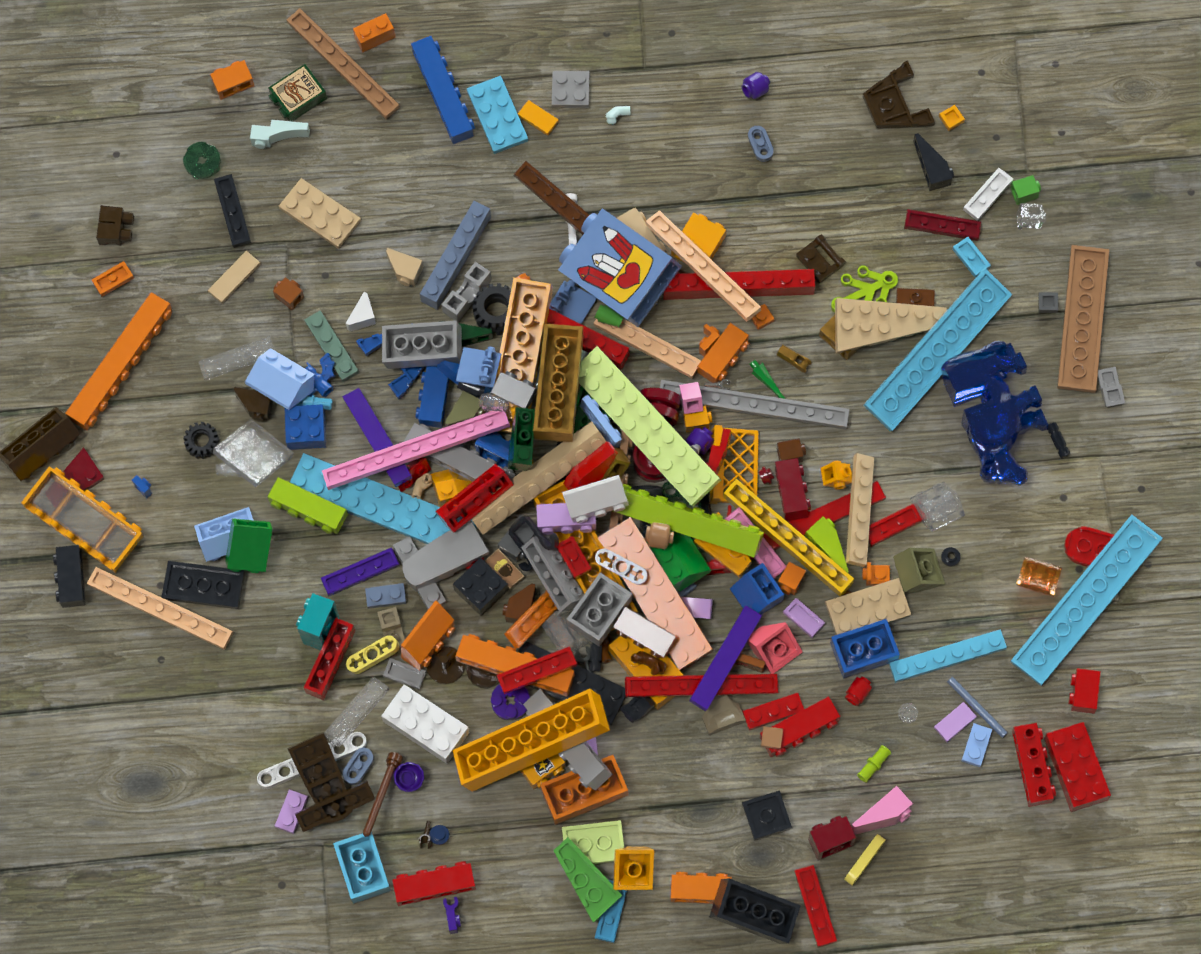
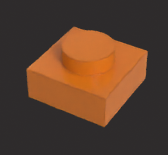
(762, 318)

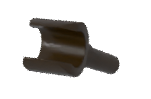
(425, 838)

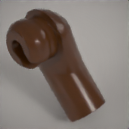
(605, 657)

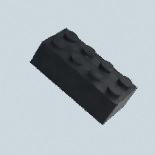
(754, 911)

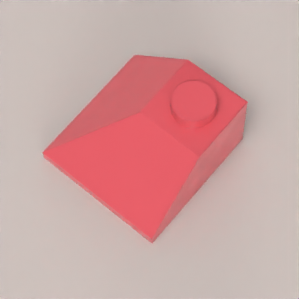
(774, 645)

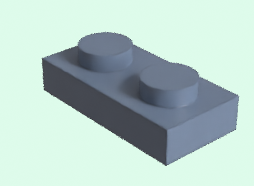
(385, 596)

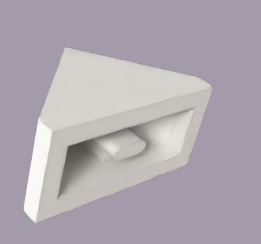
(362, 315)

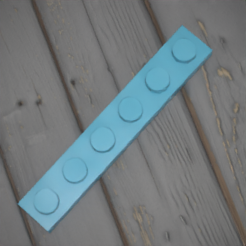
(947, 656)

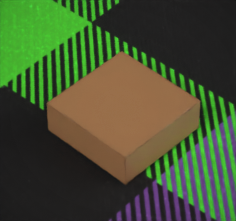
(771, 737)

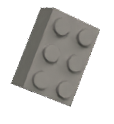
(599, 609)

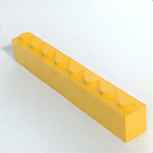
(789, 538)

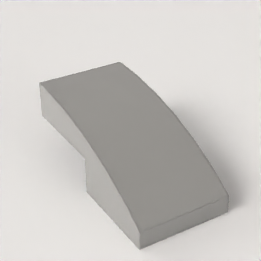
(1110, 387)

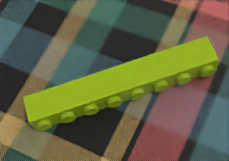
(692, 522)

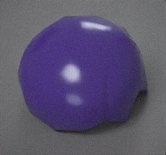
(408, 777)

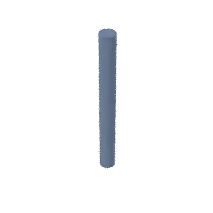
(977, 707)

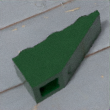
(521, 440)

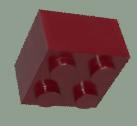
(831, 837)

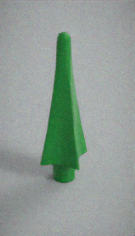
(762, 374)

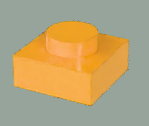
(951, 117)

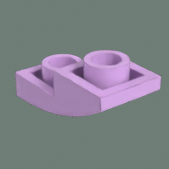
(699, 607)

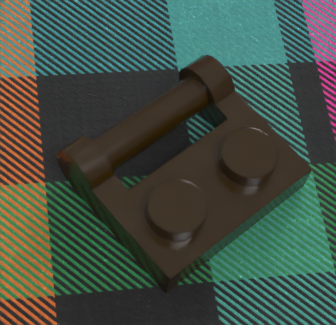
(814, 260)

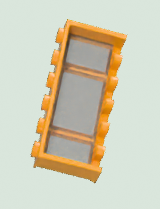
(82, 518)

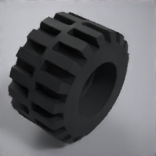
(488, 296)

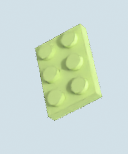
(596, 840)

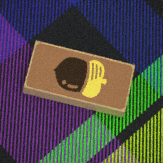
(504, 568)

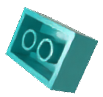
(316, 620)

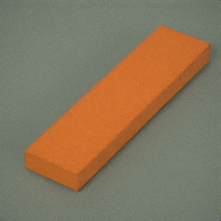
(531, 620)

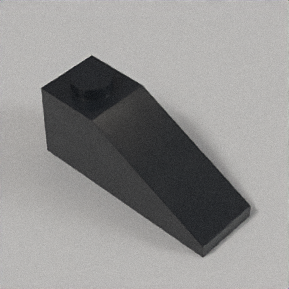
(933, 165)

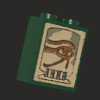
(297, 93)

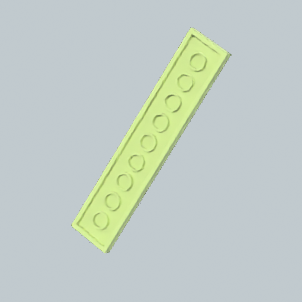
(646, 427)

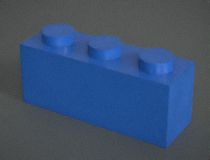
(432, 397)

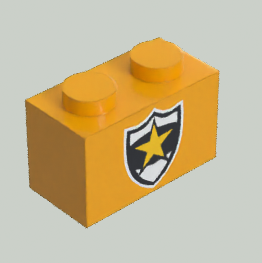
(543, 770)

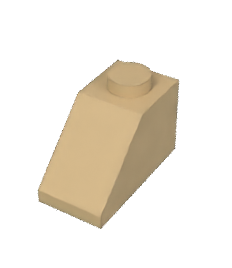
(405, 267)

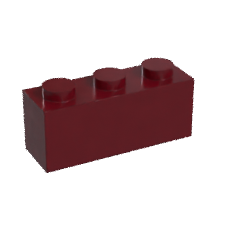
(792, 489)

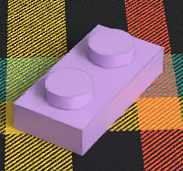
(293, 803)

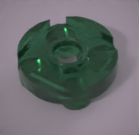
(204, 170)

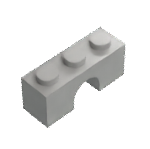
(460, 301)

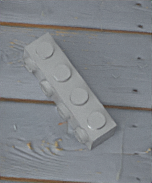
(553, 574)

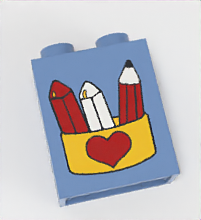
(618, 266)

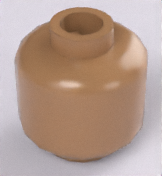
(659, 535)

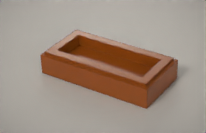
(750, 662)

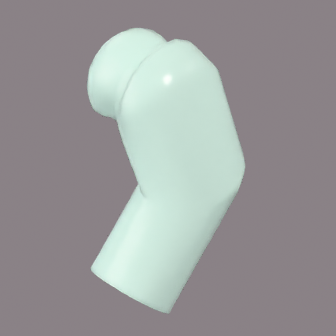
(615, 112)

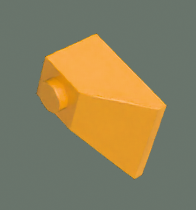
(633, 868)

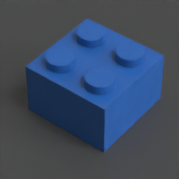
(305, 427)

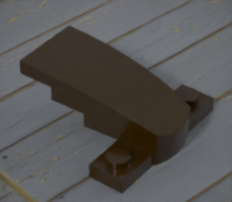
(325, 784)

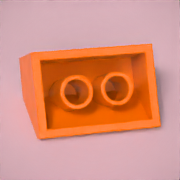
(427, 636)

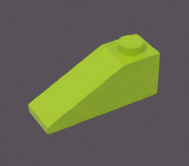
(825, 538)

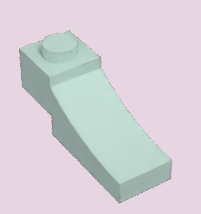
(266, 135)

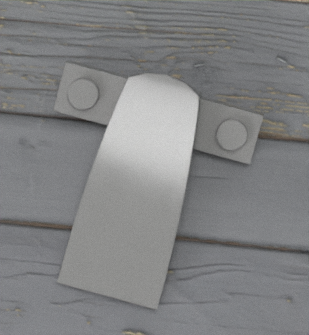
(439, 560)

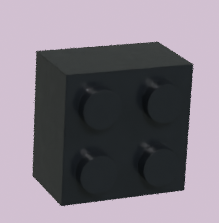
(480, 586)

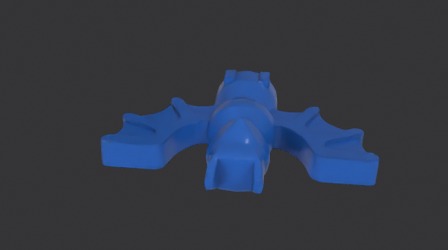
(321, 380)

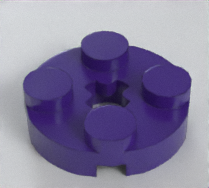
(510, 711)

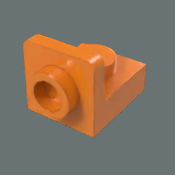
(707, 342)
(875, 574)

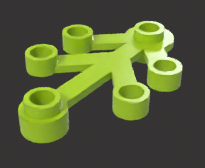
(868, 289)

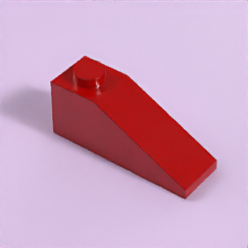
(592, 467)

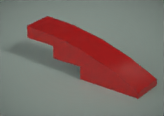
(719, 453)

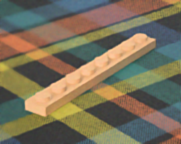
(703, 266)
(160, 608)

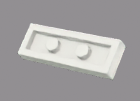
(988, 194)

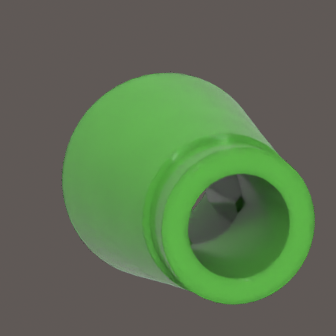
(608, 316)

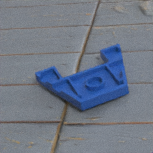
(402, 383)

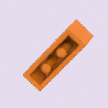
(723, 354)
(696, 888)

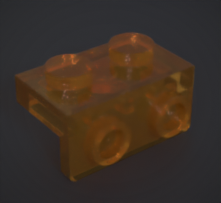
(1039, 576)

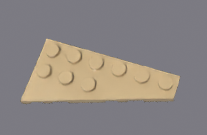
(874, 322)

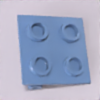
(572, 302)
(478, 366)

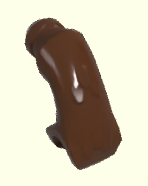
(656, 665)

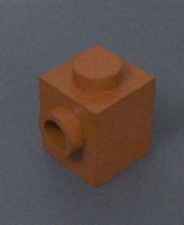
(288, 293)

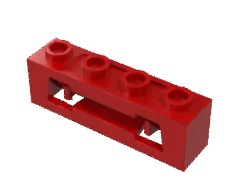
(474, 498)

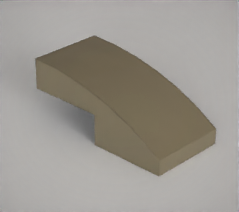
(391, 625)

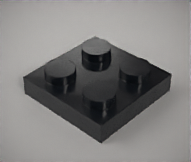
(766, 815)

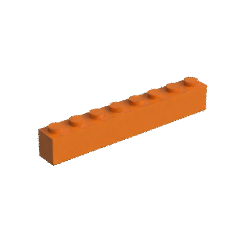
(119, 361)

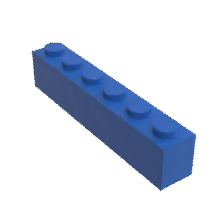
(442, 89)

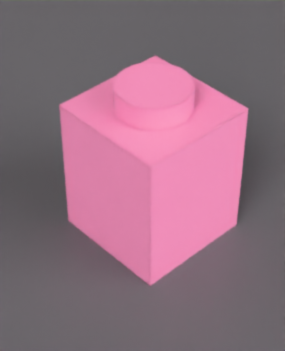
(691, 398)

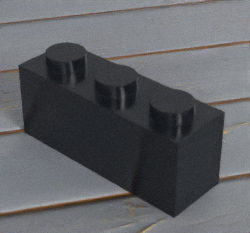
(69, 576)

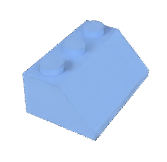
(280, 379)
(214, 534)

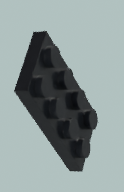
(202, 585)

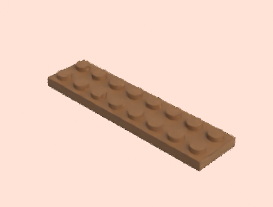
(1083, 319)

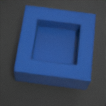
(142, 485)

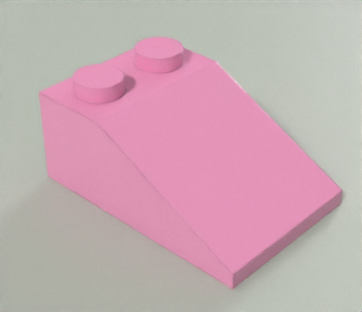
(885, 813)

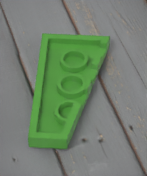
(589, 883)

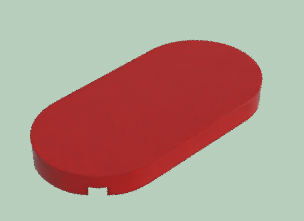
(1085, 544)

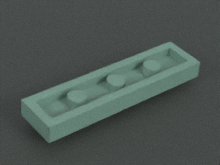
(330, 344)

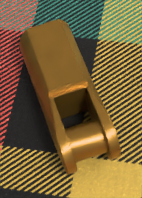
(791, 357)

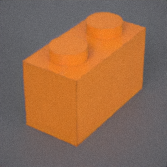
(374, 32)
(232, 79)

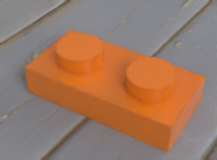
(112, 279)

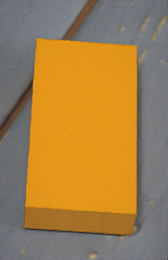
(538, 117)

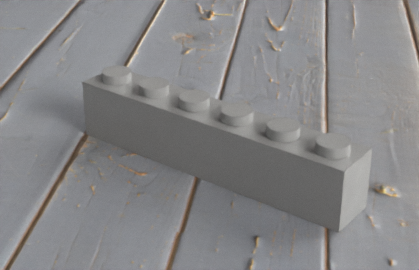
(458, 459)
(581, 757)

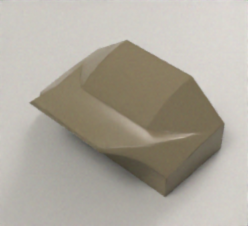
(722, 715)

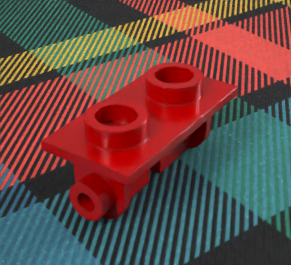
(417, 469)

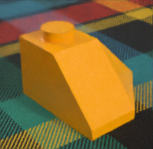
(447, 485)

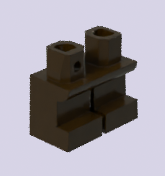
(112, 224)

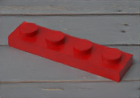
(536, 670)
(815, 906)

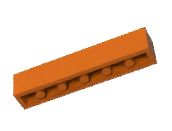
(497, 660)

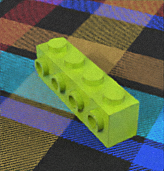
(307, 506)

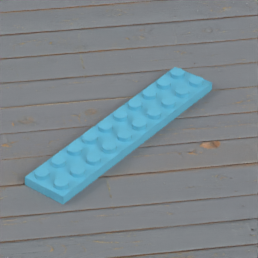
(943, 341)
(374, 502)
(1086, 600)

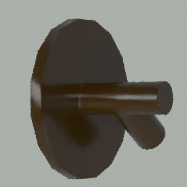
(444, 667)

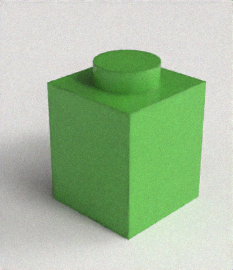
(1025, 189)

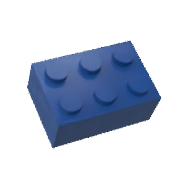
(864, 648)

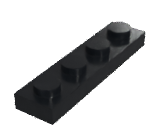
(232, 210)

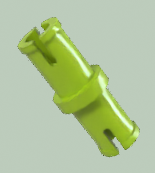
(874, 763)

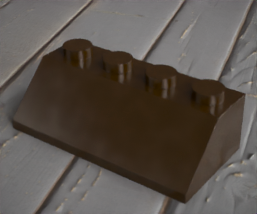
(39, 444)

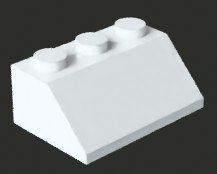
(596, 499)

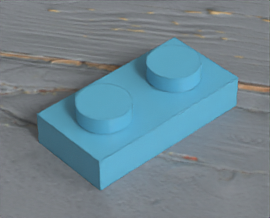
(971, 256)

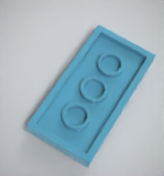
(497, 114)

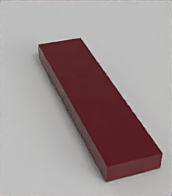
(942, 224)

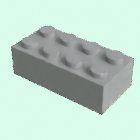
(421, 344)

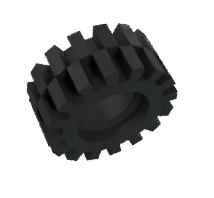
(193, 432)

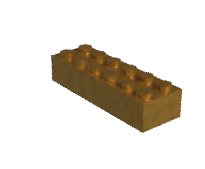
(558, 383)

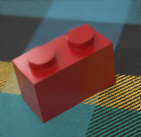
(1085, 690)

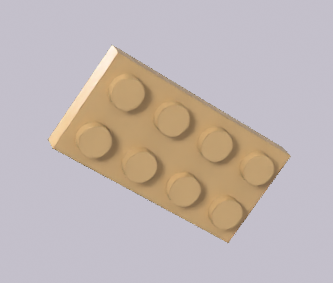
(319, 213)
(868, 606)

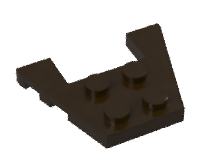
(888, 105)

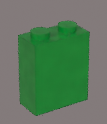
(248, 545)

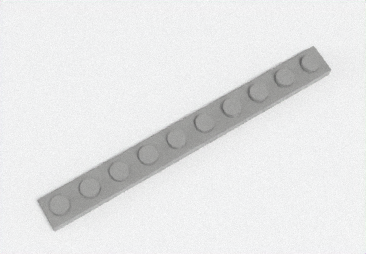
(768, 406)

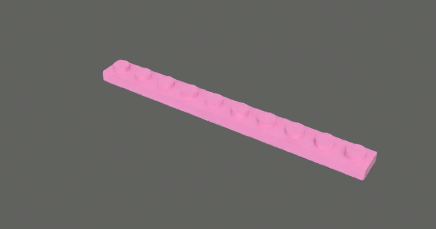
(415, 448)

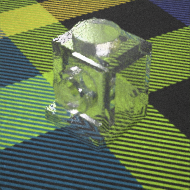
(1030, 216)

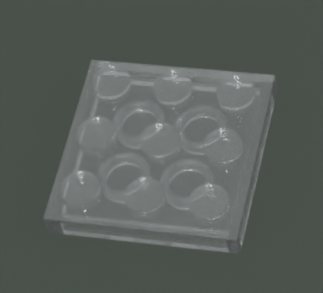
(253, 453)

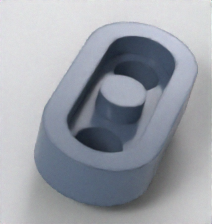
(761, 144)
(358, 766)

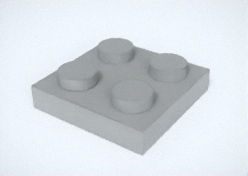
(570, 89)

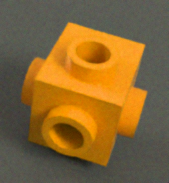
(836, 475)

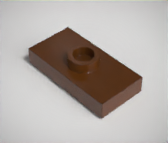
(915, 296)

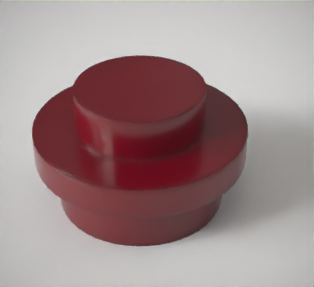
(766, 475)

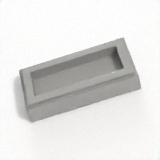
(404, 674)

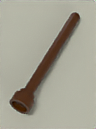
(393, 761)

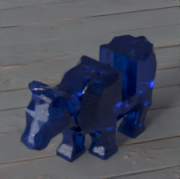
(1000, 415)

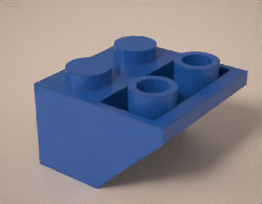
(758, 590)

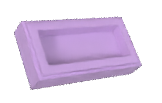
(804, 618)
(955, 722)

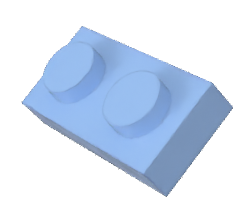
(976, 745)

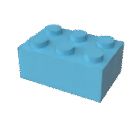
(361, 867)

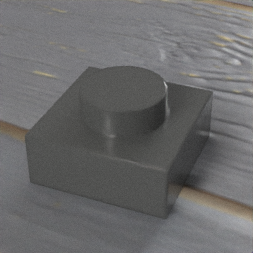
(1048, 302)

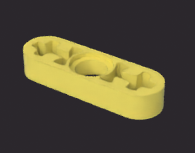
(362, 666)
(865, 859)

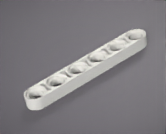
(278, 779)

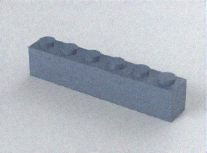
(455, 255)

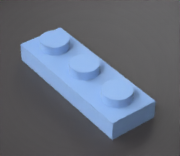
(601, 421)

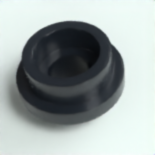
(950, 562)

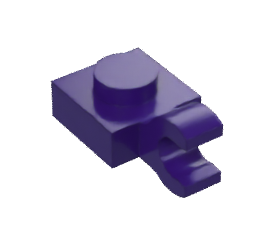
(453, 920)

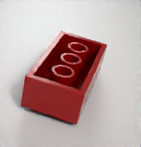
(1077, 767)

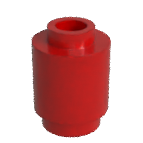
(858, 691)

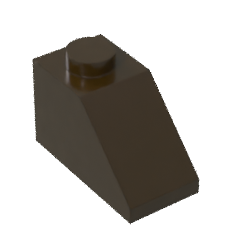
(255, 403)

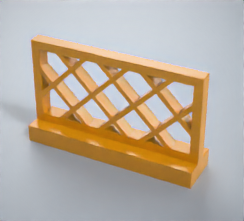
(716, 492)

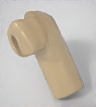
(421, 484)

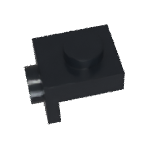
(637, 708)

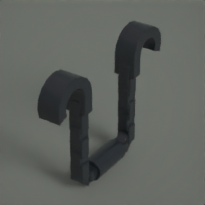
(543, 540)

